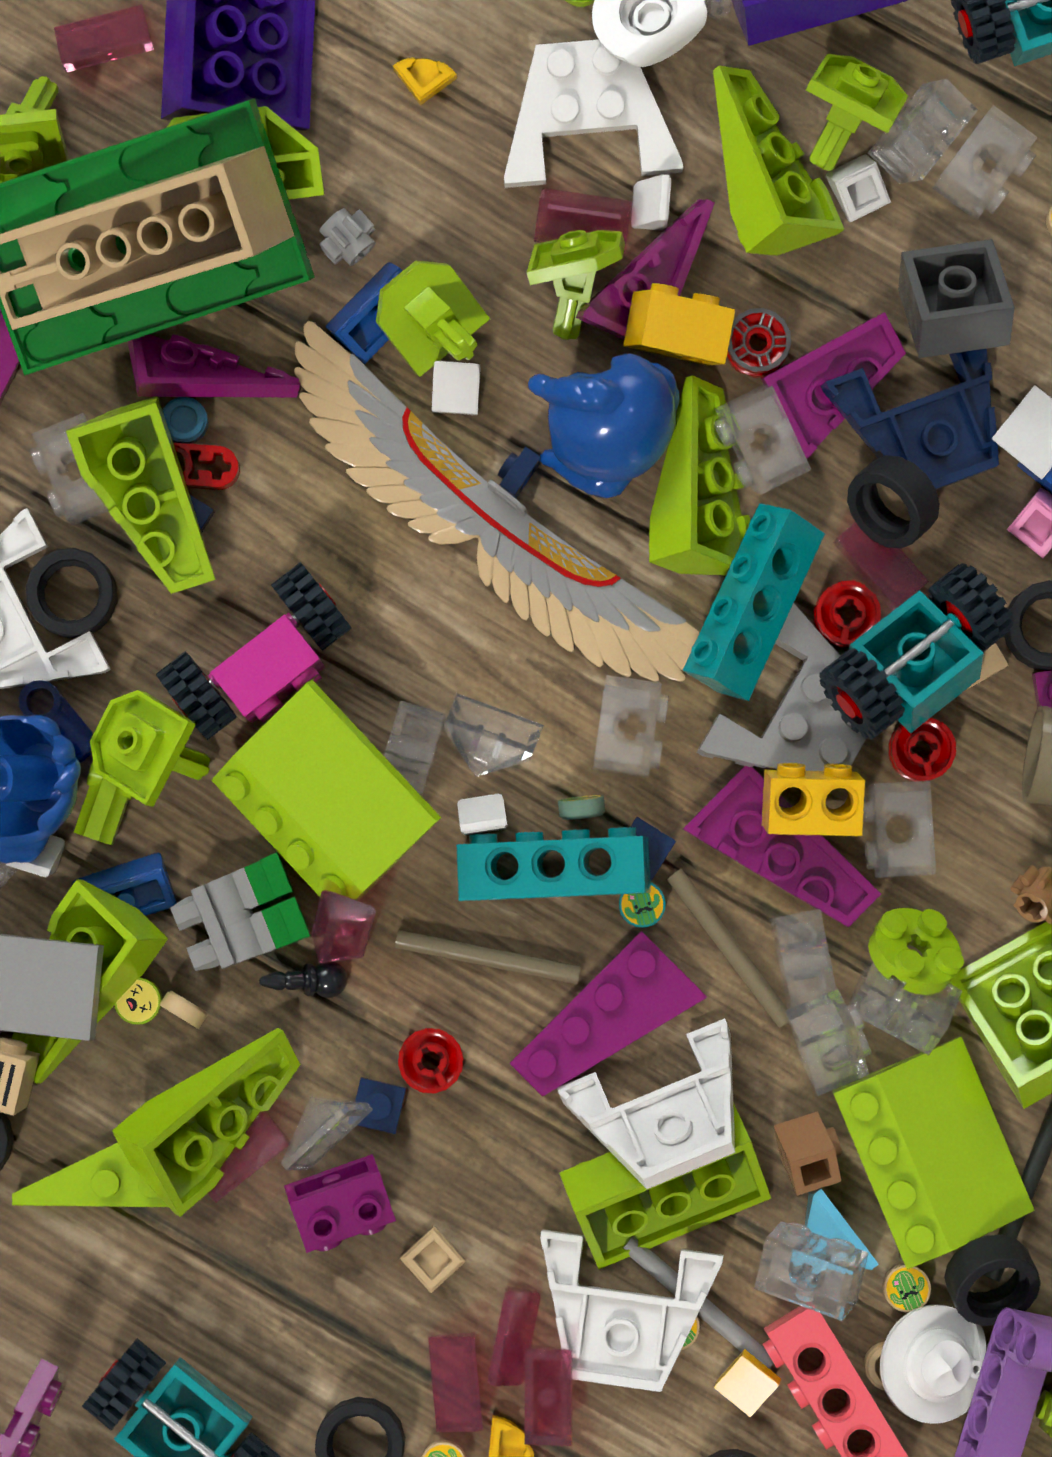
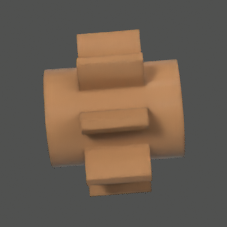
(1034, 894)

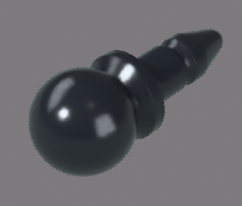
(324, 979)

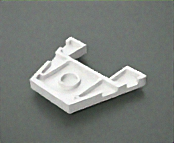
(580, 92)
(21, 649)
(670, 1127)
(619, 1333)

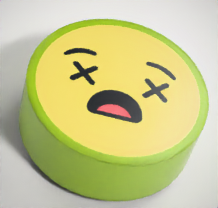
(140, 1002)

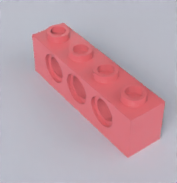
(807, 1329)

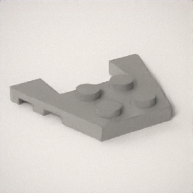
(805, 723)

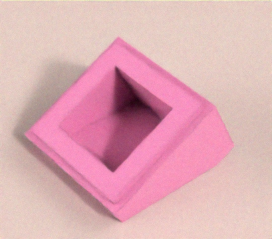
(1034, 523)

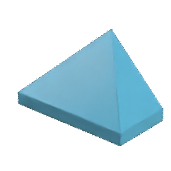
(826, 1221)

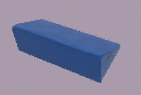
(356, 322)
(138, 882)

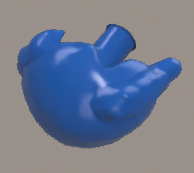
(608, 423)
(35, 784)

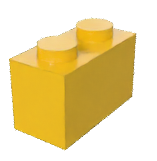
(679, 326)

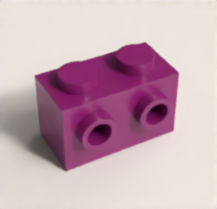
(340, 1204)

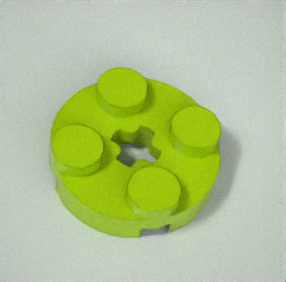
(928, 934)

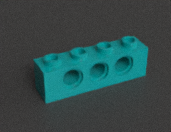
(754, 601)
(481, 881)

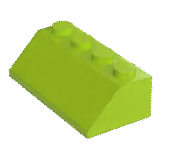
(617, 1206)

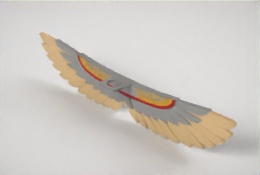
(455, 504)

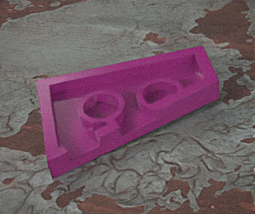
(799, 383)

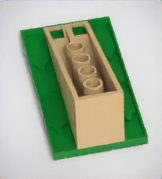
(145, 237)

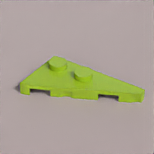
(97, 1180)

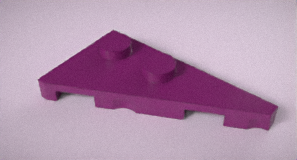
(661, 262)
(196, 370)

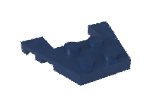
(940, 433)

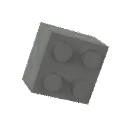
(955, 298)

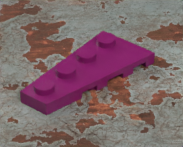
(796, 863)
(614, 1010)

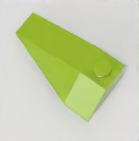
(767, 185)
(139, 479)
(696, 504)
(129, 949)
(194, 1126)

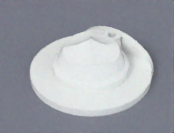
(647, 29)
(932, 1363)

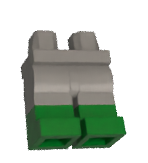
(228, 916)

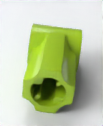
(101, 809)

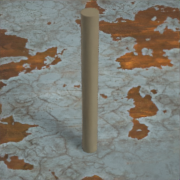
(729, 947)
(487, 957)

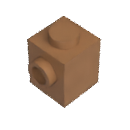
(808, 1152)

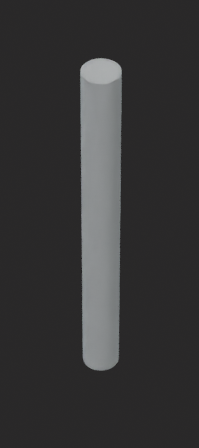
(709, 1312)

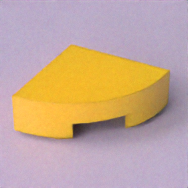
(424, 77)
(507, 1439)

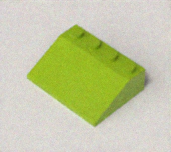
(325, 796)
(1012, 1010)
(933, 1152)

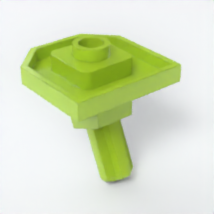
(856, 95)
(31, 133)
(572, 268)
(429, 315)
(142, 744)

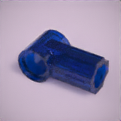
(65, 716)

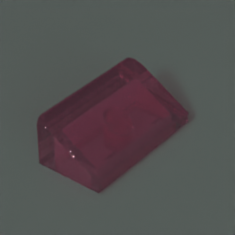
(103, 38)
(571, 211)
(884, 568)
(341, 927)
(264, 1143)
(513, 1336)
(455, 1383)
(548, 1396)

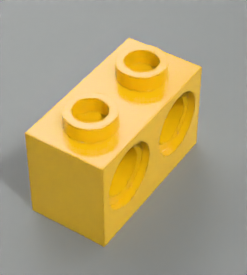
(810, 814)

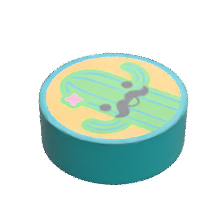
(644, 908)

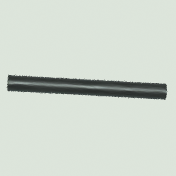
(1031, 1177)

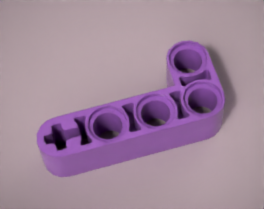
(1008, 1386)

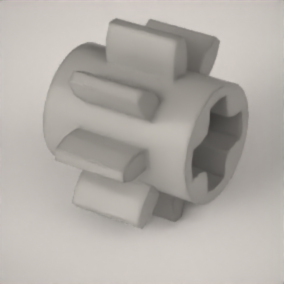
(347, 237)

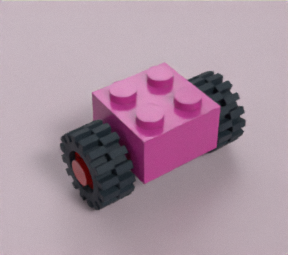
(265, 667)

